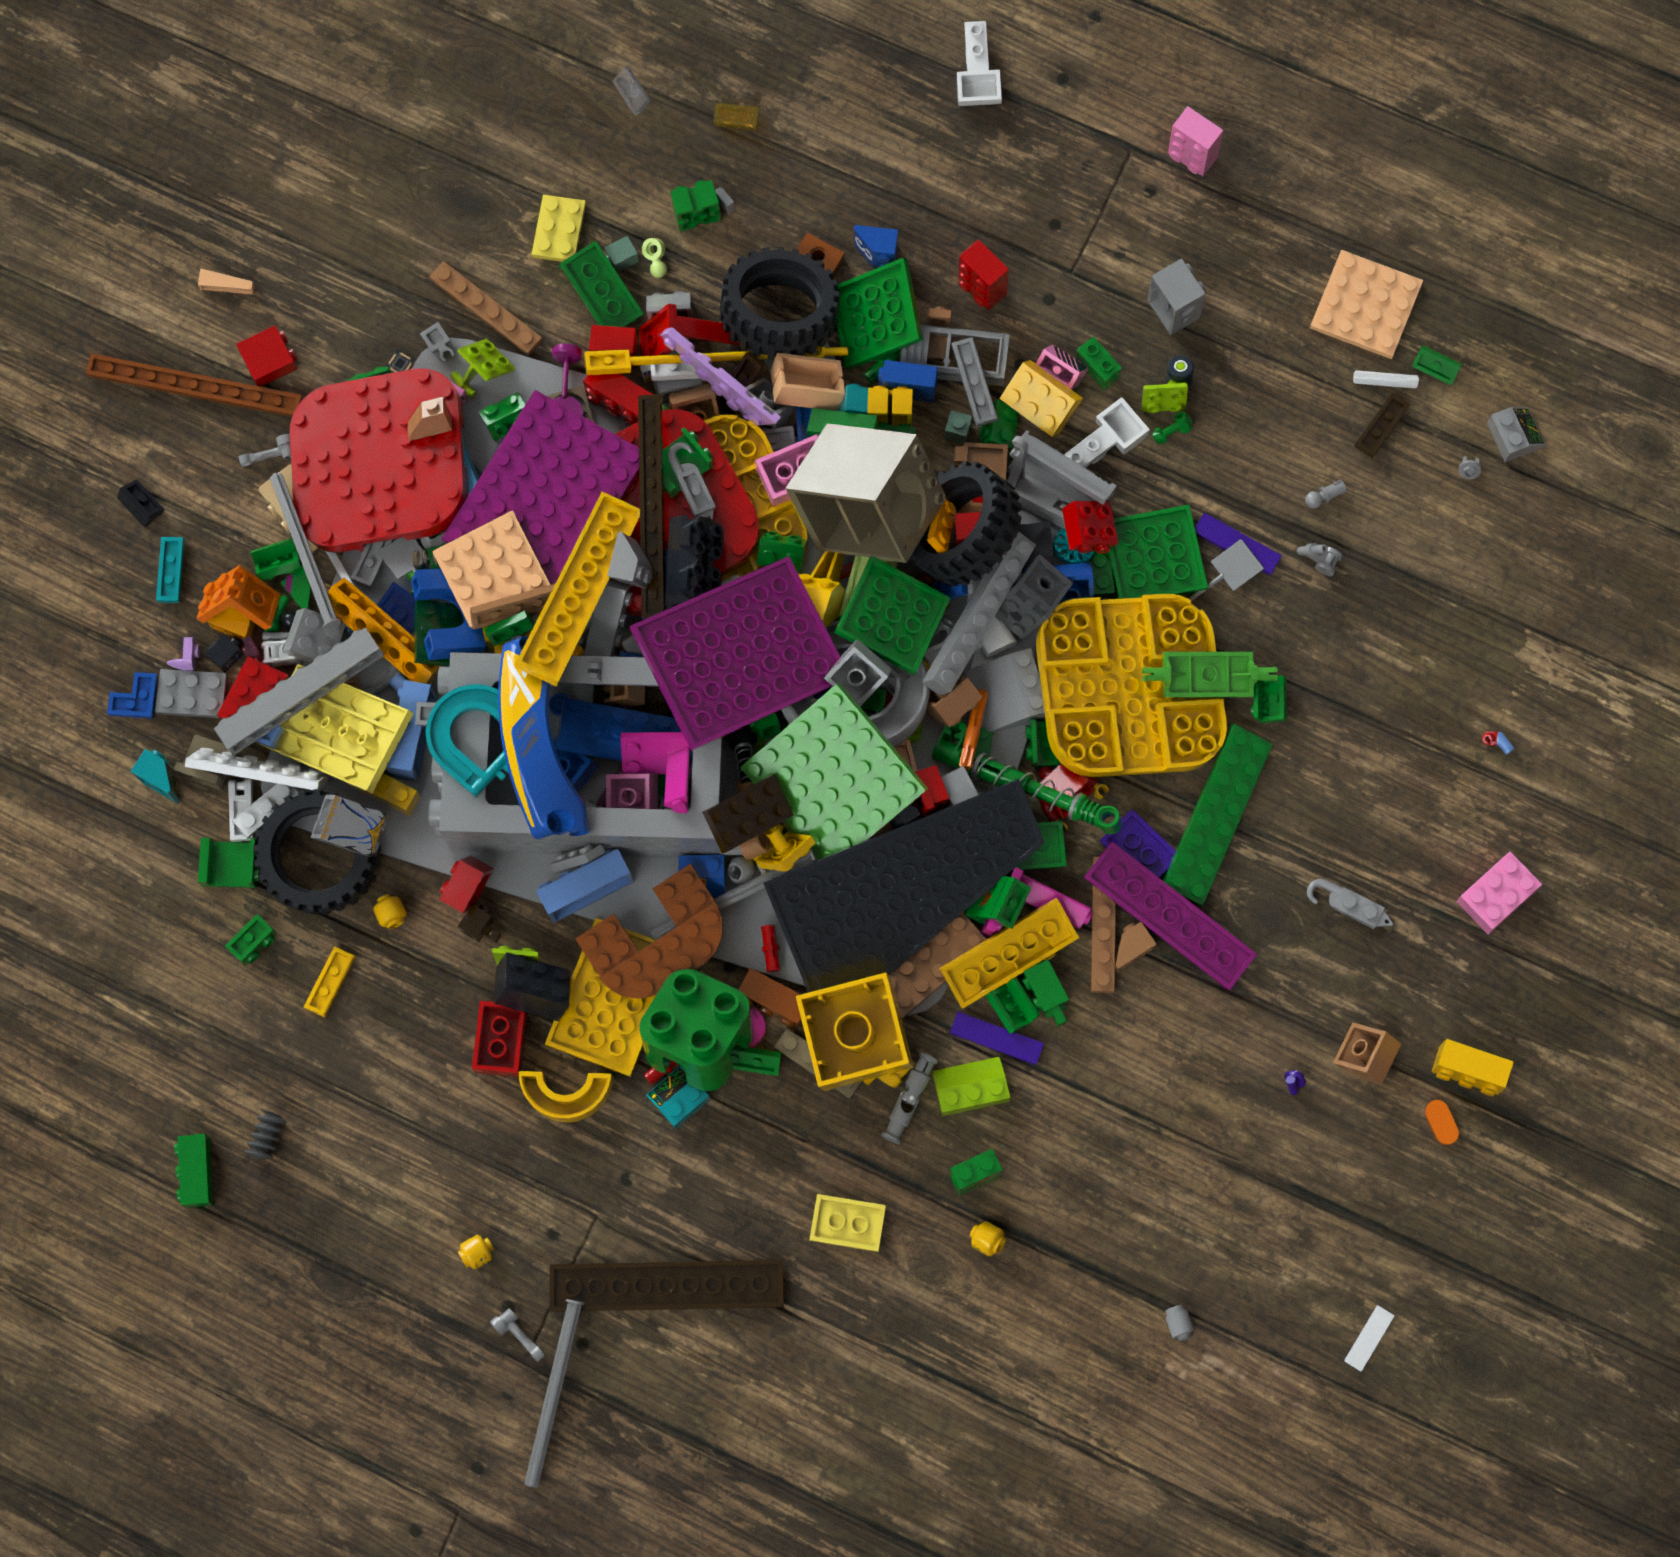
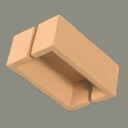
(807, 382)

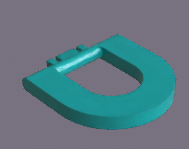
(439, 738)

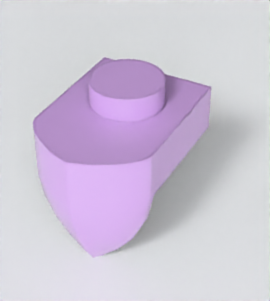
(191, 651)

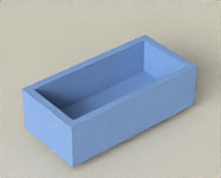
(409, 753)
(584, 885)

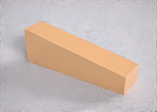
(224, 283)

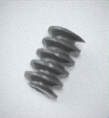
(266, 1135)

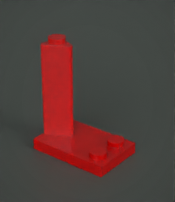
(652, 343)

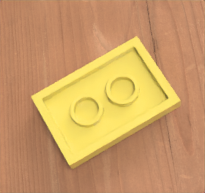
(558, 228)
(847, 1223)

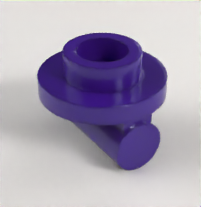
(1294, 1080)

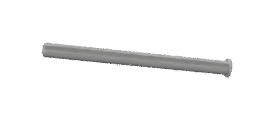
(304, 551)
(740, 892)
(553, 1393)

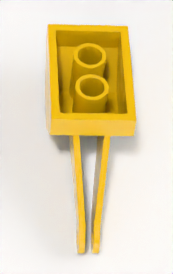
(826, 592)

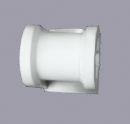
(275, 656)

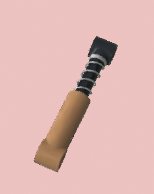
(742, 743)

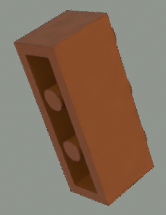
(771, 998)

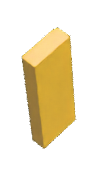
(329, 981)

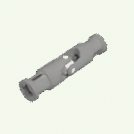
(914, 1086)

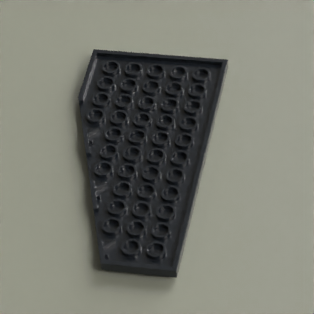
(898, 890)

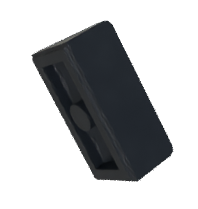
(140, 502)

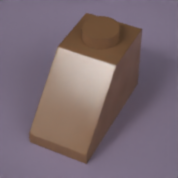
(430, 419)
(1133, 945)

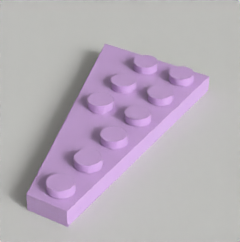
(721, 381)

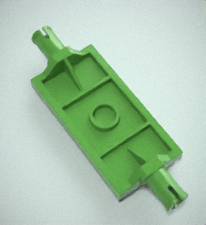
(1208, 674)

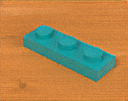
(170, 570)

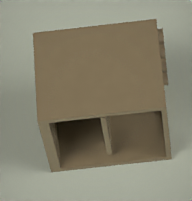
(866, 492)

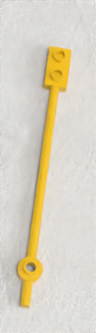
(620, 361)

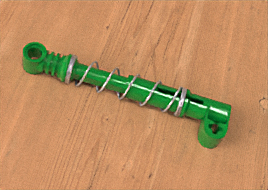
(996, 773)

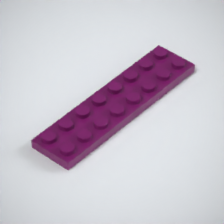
(1170, 916)

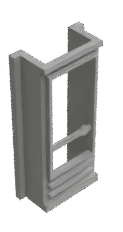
(918, 352)
(1063, 474)

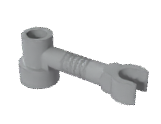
(283, 448)
(506, 1322)

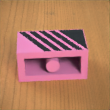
(1062, 366)

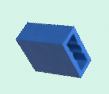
(913, 376)

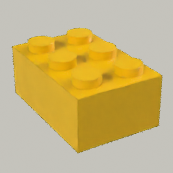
(1041, 398)
(1472, 1067)

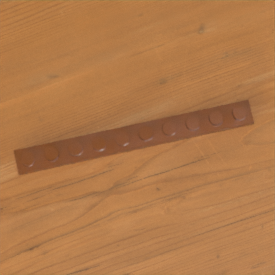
(192, 385)

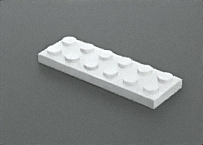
(250, 768)

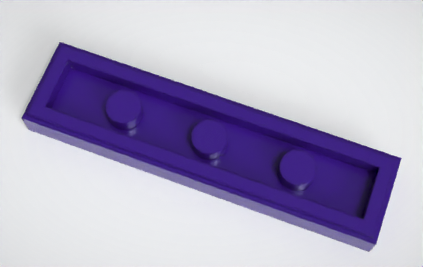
(1225, 536)
(996, 1038)

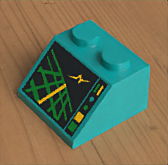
(155, 772)
(677, 1098)

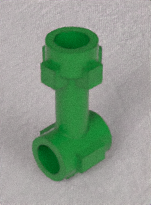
(1182, 422)

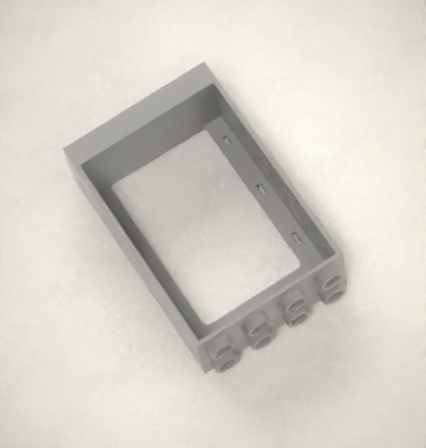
(477, 826)

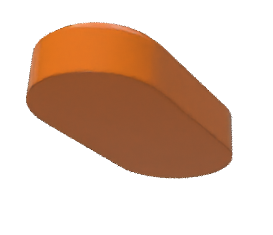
(1441, 1122)

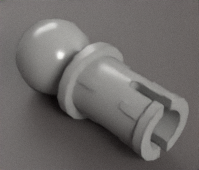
(1314, 499)

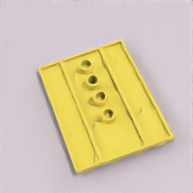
(345, 735)

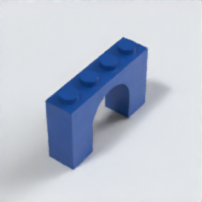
(440, 642)

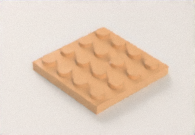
(1366, 304)
(490, 564)

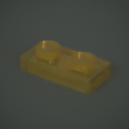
(736, 116)

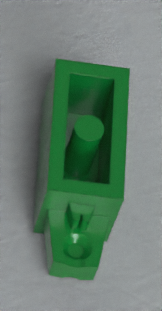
(1047, 991)

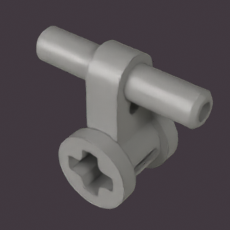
(1323, 556)

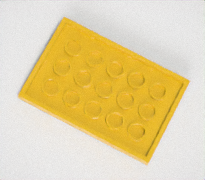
(600, 1022)

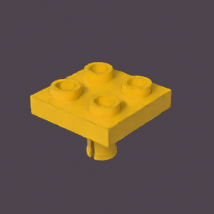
(785, 849)

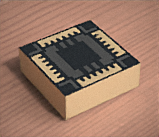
(400, 362)

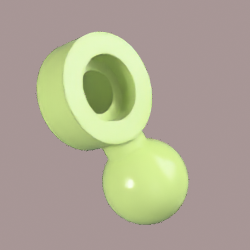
(658, 268)

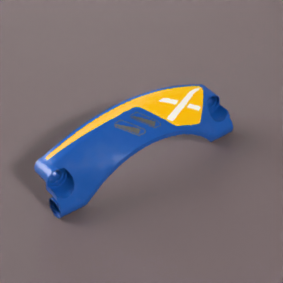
(533, 765)

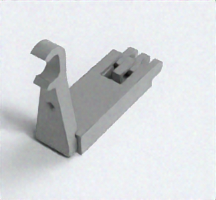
(1033, 494)

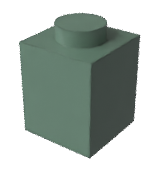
(621, 254)
(958, 427)

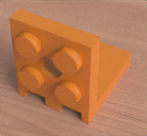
(237, 590)

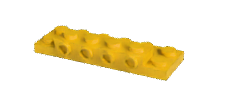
(1009, 953)

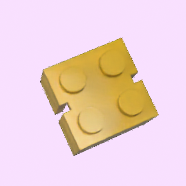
(899, 399)

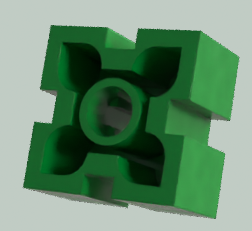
(695, 205)

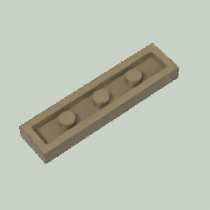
(798, 1051)

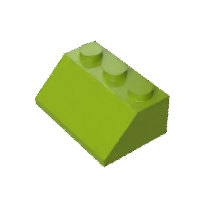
(971, 1086)

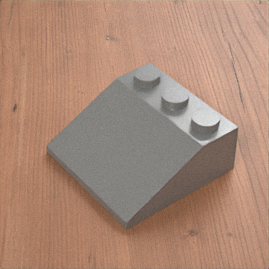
(1012, 690)

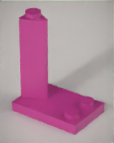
(660, 754)
(1039, 896)

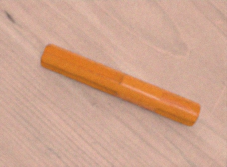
(973, 732)

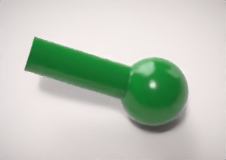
(275, 627)

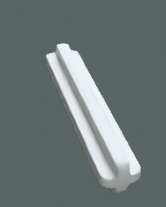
(1385, 379)

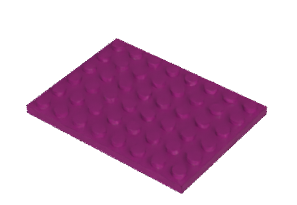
(550, 478)
(738, 652)

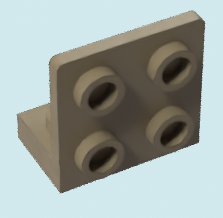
(203, 777)

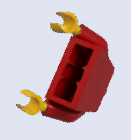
(1063, 779)

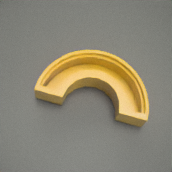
(566, 1107)

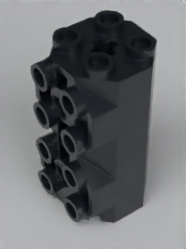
(690, 560)

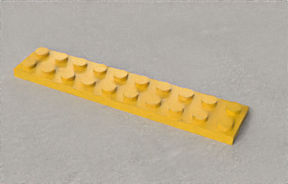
(576, 591)

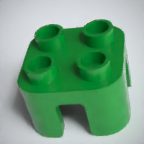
(696, 1026)

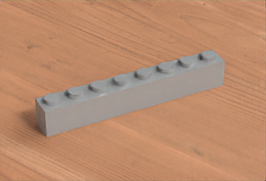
(977, 617)
(298, 691)

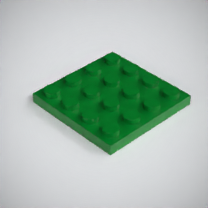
(878, 314)
(1157, 554)
(892, 615)

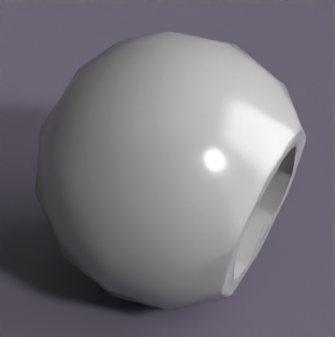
(741, 870)

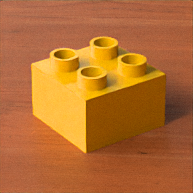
(854, 1031)

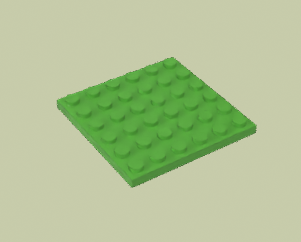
(836, 773)

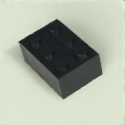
(532, 986)

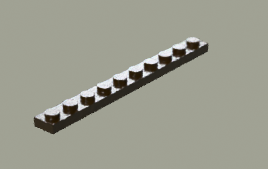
(652, 500)

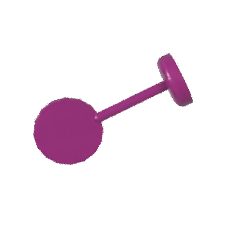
(567, 355)

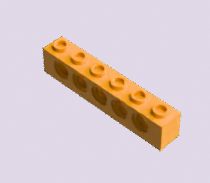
(394, 641)

